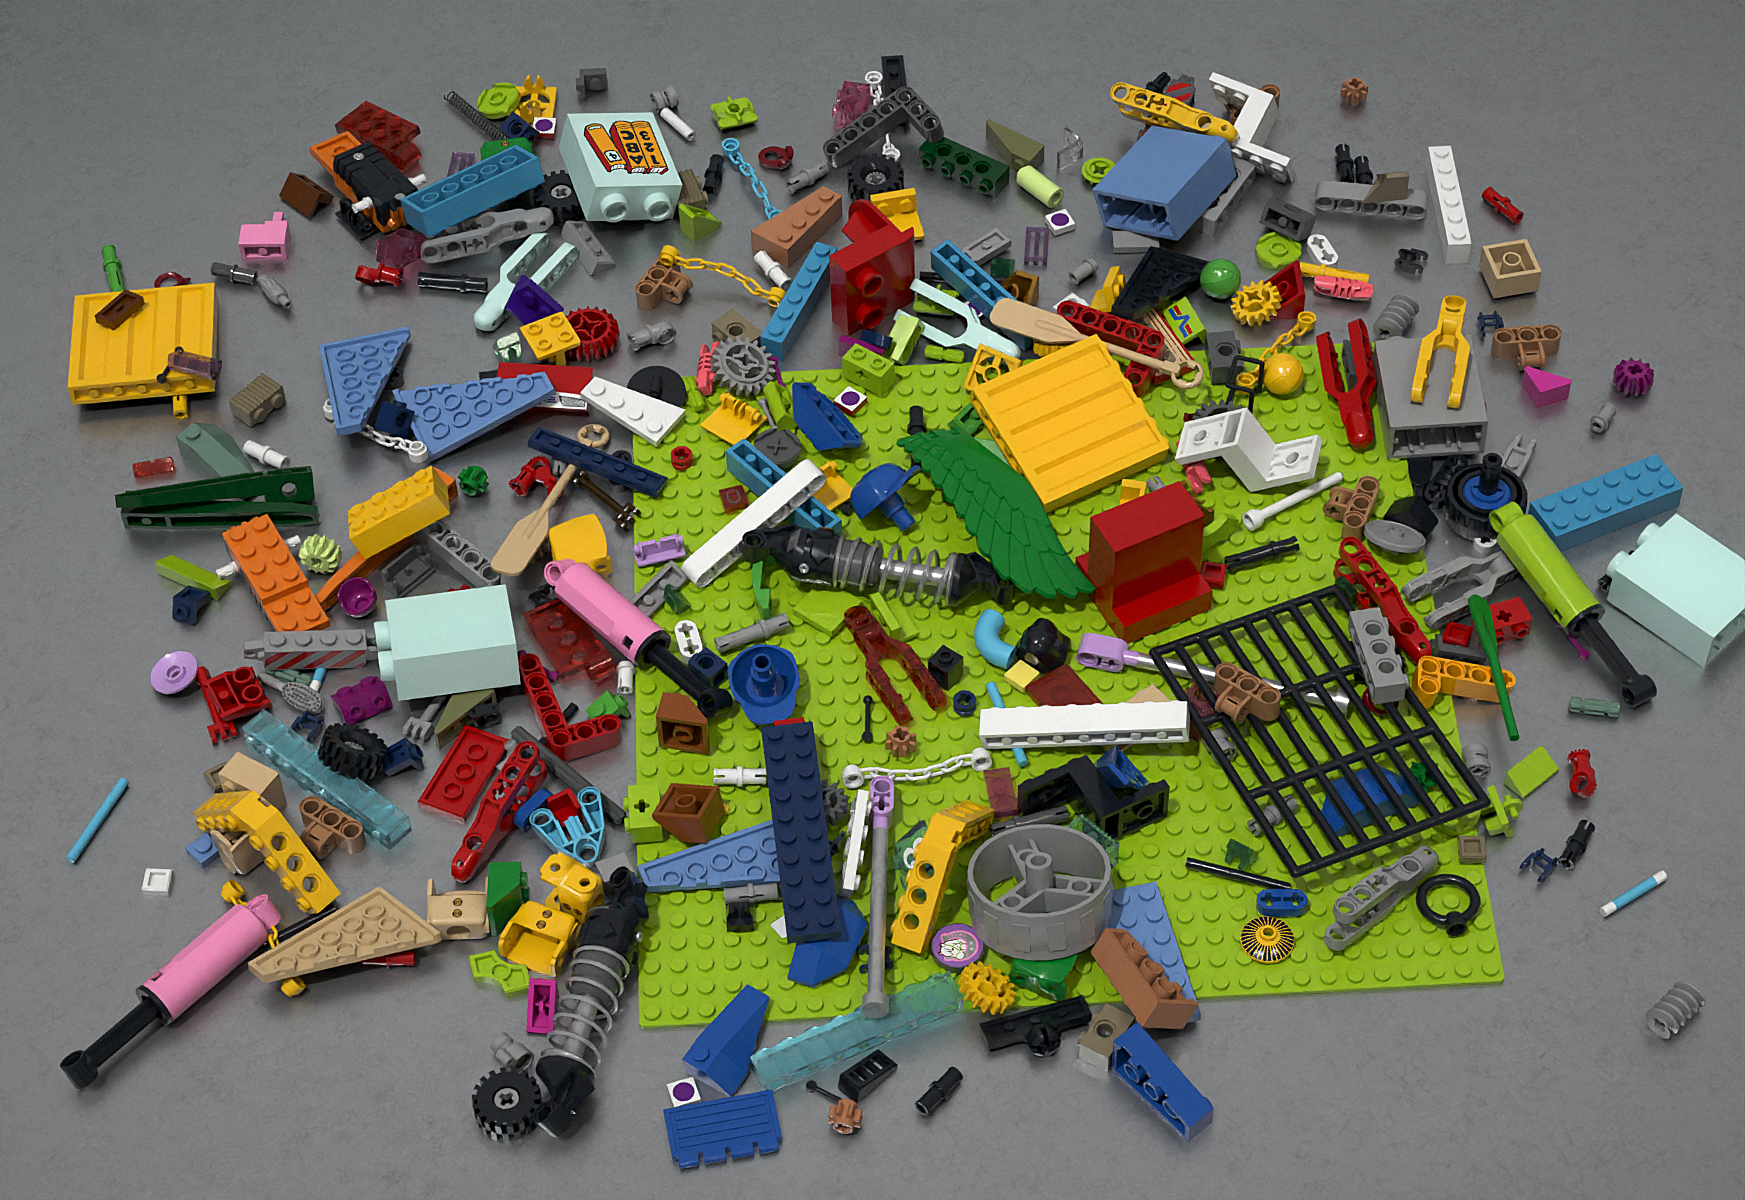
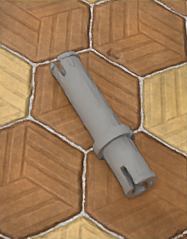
(751, 633)

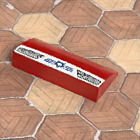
(566, 381)

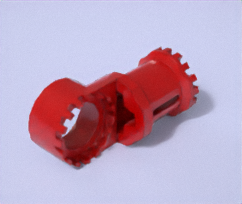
(381, 274)
(525, 478)
(1582, 773)

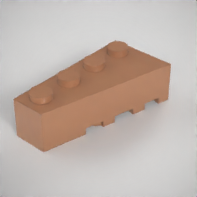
(797, 227)
(1141, 981)

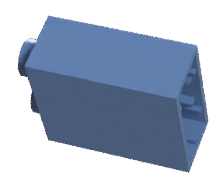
(1164, 182)

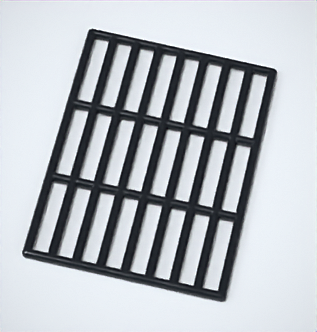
(1338, 761)

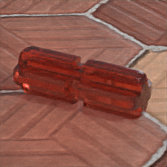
(159, 466)

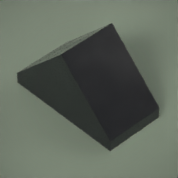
(1413, 513)

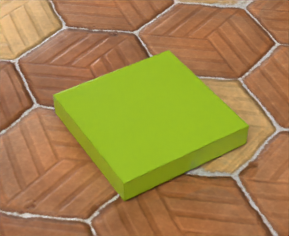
(826, 608)

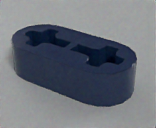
(876, 339)

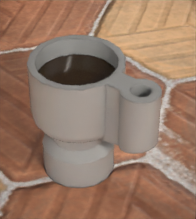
(511, 1053)

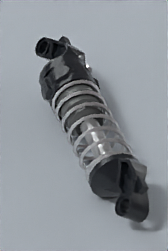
(830, 559)
(601, 961)

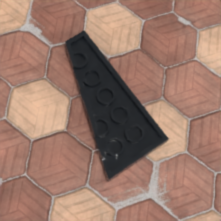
(1155, 280)

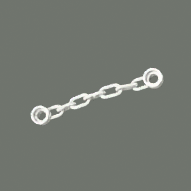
(876, 81)
(417, 450)
(979, 759)

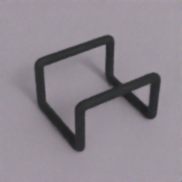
(1233, 387)

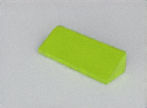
(192, 575)

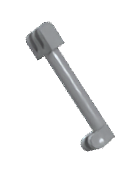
(422, 726)

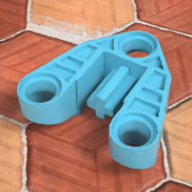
(555, 838)

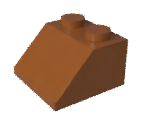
(681, 724)
(690, 811)

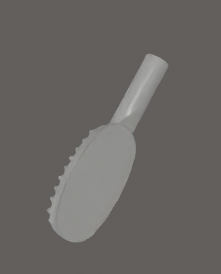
(295, 693)

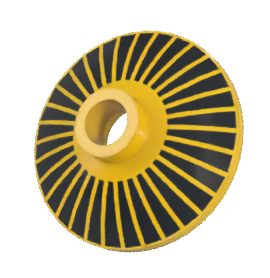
(1267, 948)

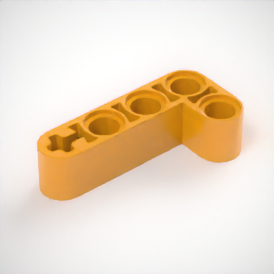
(1455, 678)

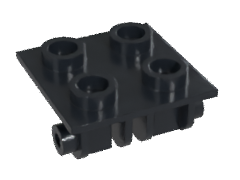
(356, 222)

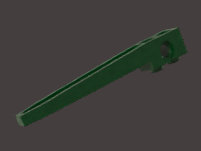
(233, 486)
(217, 515)

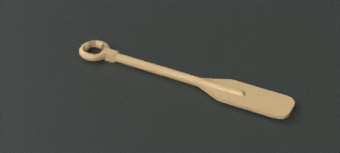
(1053, 328)
(533, 529)

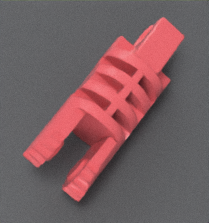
(1343, 288)
(704, 376)
(1196, 473)

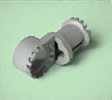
(652, 335)

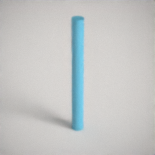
(998, 702)
(97, 820)

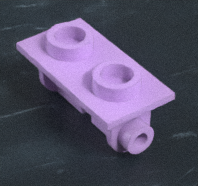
(655, 552)

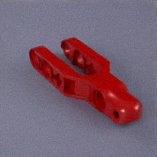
(1354, 404)
(1387, 599)
(490, 822)

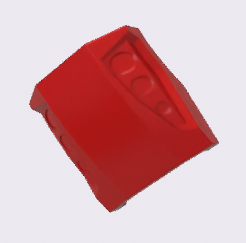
(237, 693)

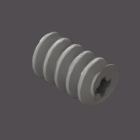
(1396, 317)
(1675, 1009)

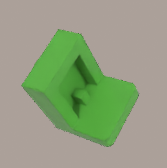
(608, 704)

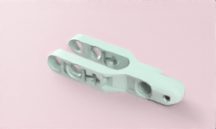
(494, 305)
(975, 331)

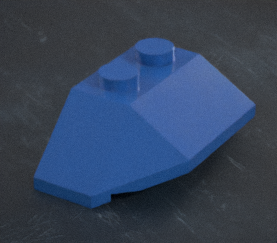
(822, 420)
(1374, 792)
(826, 958)

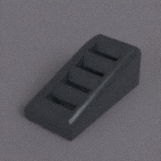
(857, 1089)

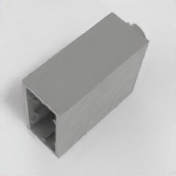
(1429, 426)

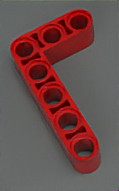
(1120, 337)
(564, 740)

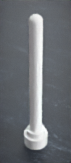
(1254, 518)

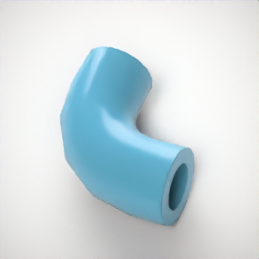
(988, 641)

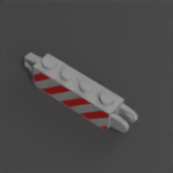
(312, 649)

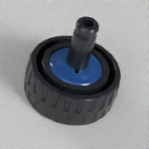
(1477, 492)

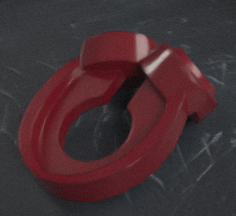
(783, 163)

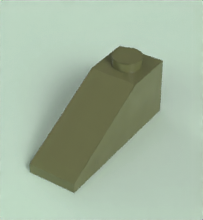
(1013, 147)
(456, 714)

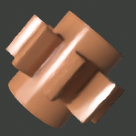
(1354, 91)
(900, 741)
(845, 1116)

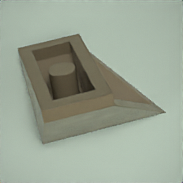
(1388, 188)

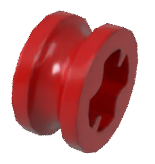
(681, 451)

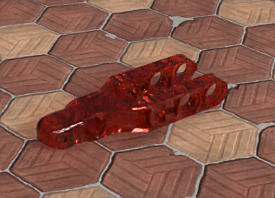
(877, 645)

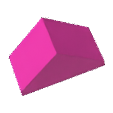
(1545, 387)
(542, 1005)

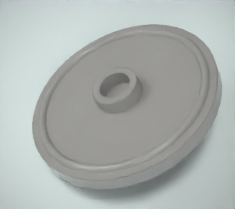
(1394, 537)

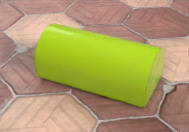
(780, 405)

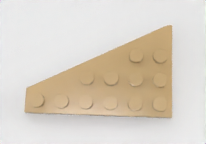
(357, 932)

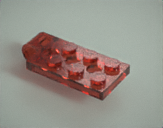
(380, 128)
(597, 660)

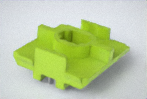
(733, 113)
(925, 305)

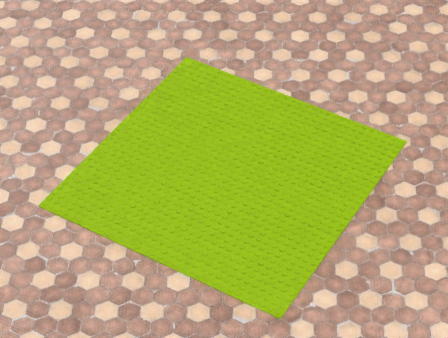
(697, 968)

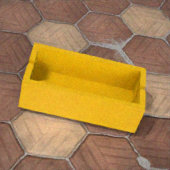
(398, 512)

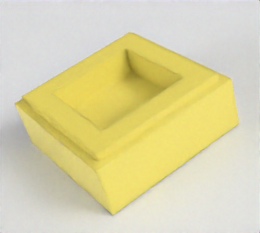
(1021, 675)

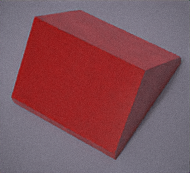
(1291, 289)

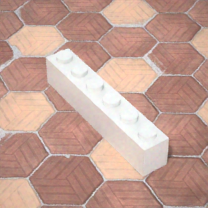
(1448, 205)

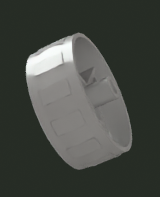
(1046, 912)

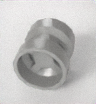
(664, 98)
(1222, 739)
(1475, 759)

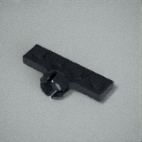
(1037, 1026)

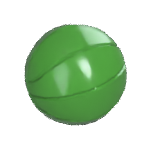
(1220, 279)

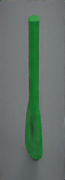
(1485, 628)

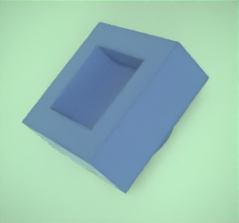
(203, 851)

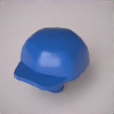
(879, 490)
(764, 683)

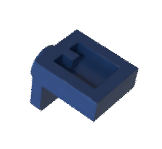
(188, 602)
(401, 756)

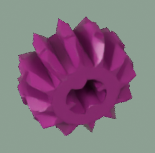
(1633, 377)

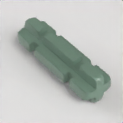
(290, 676)
(1594, 706)

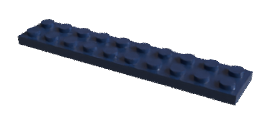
(800, 833)

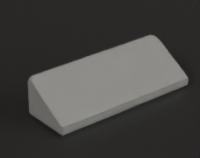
(590, 251)
(652, 593)

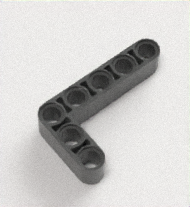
(880, 120)

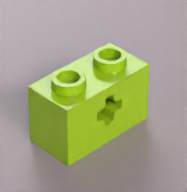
(868, 369)
(641, 804)

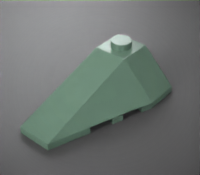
(212, 451)

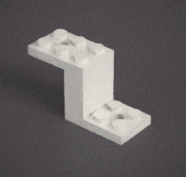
(1254, 125)
(1249, 449)

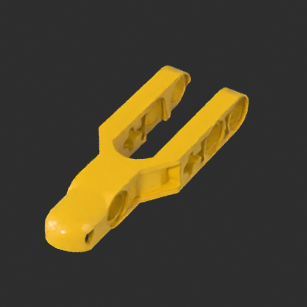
(1176, 112)
(1447, 336)

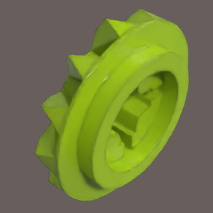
(1096, 164)

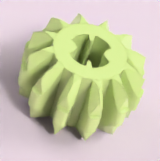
(320, 554)

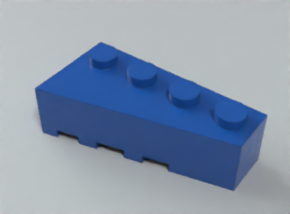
(1160, 1082)

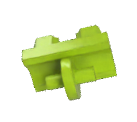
(1500, 823)

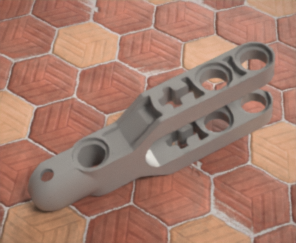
(491, 232)
(1490, 572)
(1393, 885)

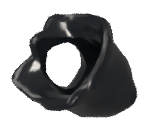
(1043, 646)

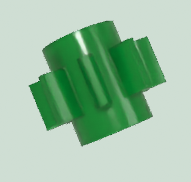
(473, 480)
(1422, 775)

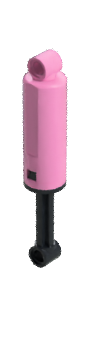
(629, 630)
(181, 982)

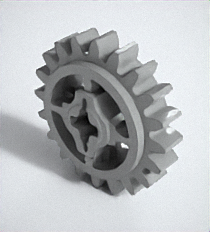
(745, 363)

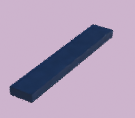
(598, 462)

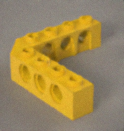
(247, 813)
(945, 835)

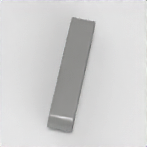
(1347, 198)
(458, 558)

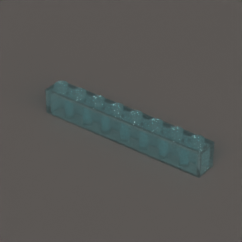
(300, 761)
(855, 1033)

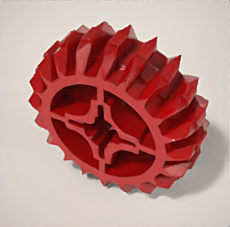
(596, 331)

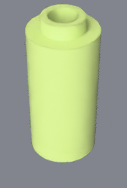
(1039, 186)

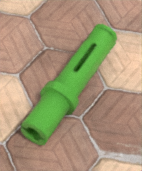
(112, 267)

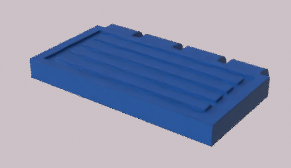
(723, 1127)

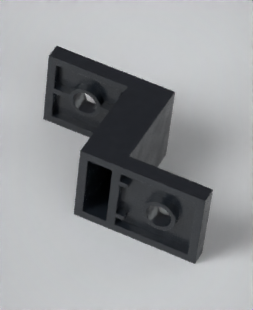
(1089, 794)

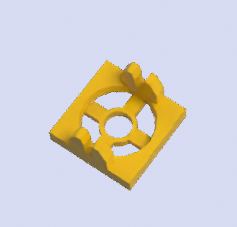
(535, 90)
(977, 369)

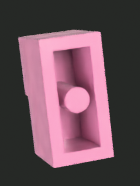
(265, 240)

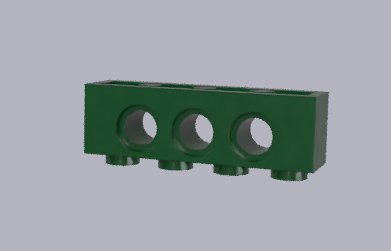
(965, 166)

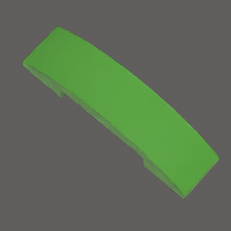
(761, 595)

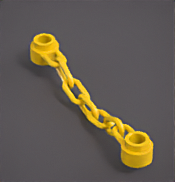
(670, 255)
(1305, 322)
(232, 893)

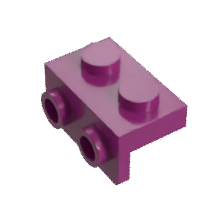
(362, 700)

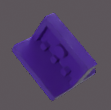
(530, 302)

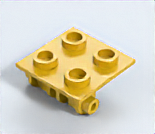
(733, 420)
(835, 489)

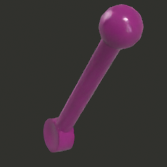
(778, 376)
(1583, 653)
(552, 675)

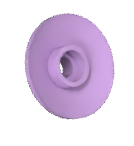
(174, 672)

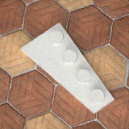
(637, 412)

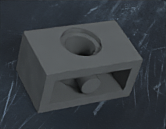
(1288, 219)
(1220, 351)

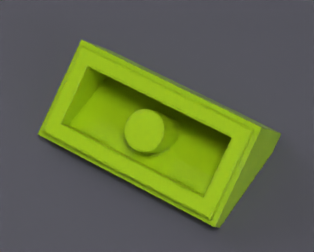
(1531, 772)

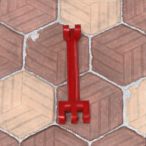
(219, 725)

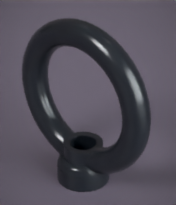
(1453, 921)

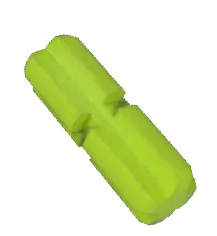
(939, 353)
(695, 397)

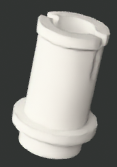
(625, 677)

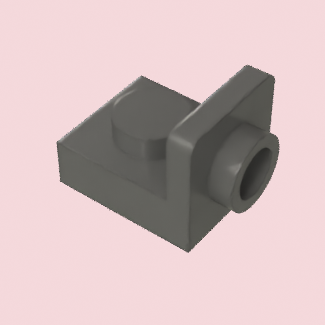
(591, 80)

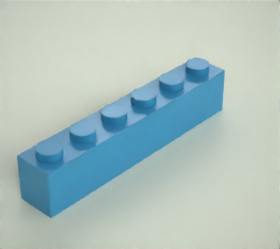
(972, 283)
(798, 302)
(761, 474)

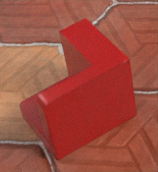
(563, 806)

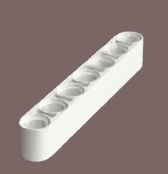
(764, 512)

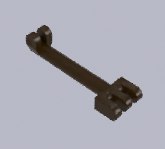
(622, 512)

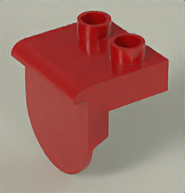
(871, 273)

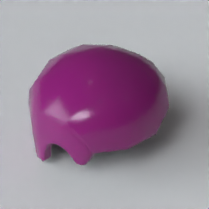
(357, 597)

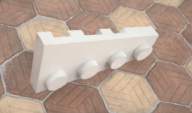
(858, 810)

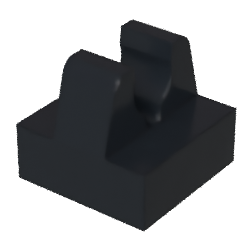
(739, 916)

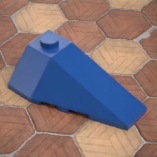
(1120, 771)
(724, 1048)

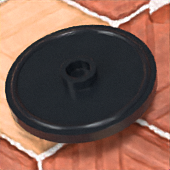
(660, 384)

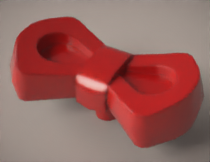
(544, 476)

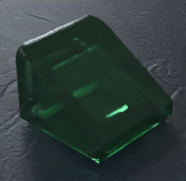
(1002, 267)
(675, 599)

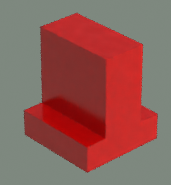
(1147, 563)

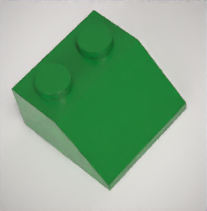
(505, 893)

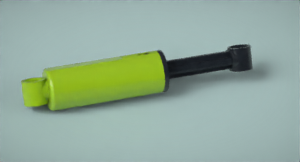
(1565, 594)

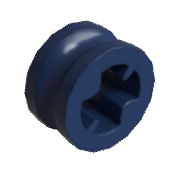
(966, 696)

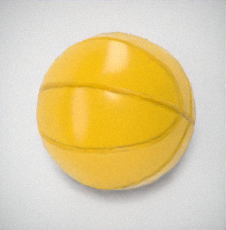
(1282, 374)

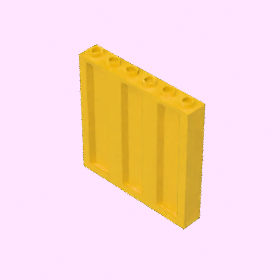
(127, 360)
(1070, 422)

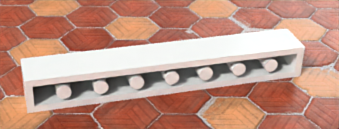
(1085, 725)

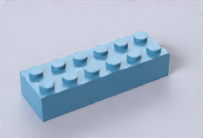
(472, 190)
(1607, 502)

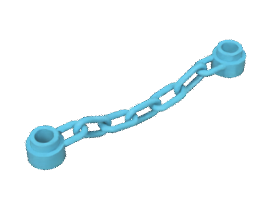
(731, 149)

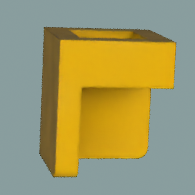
(1131, 490)

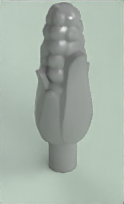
(274, 291)

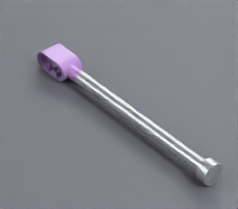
(1112, 653)
(875, 1002)

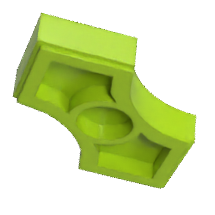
(1218, 530)
(508, 977)

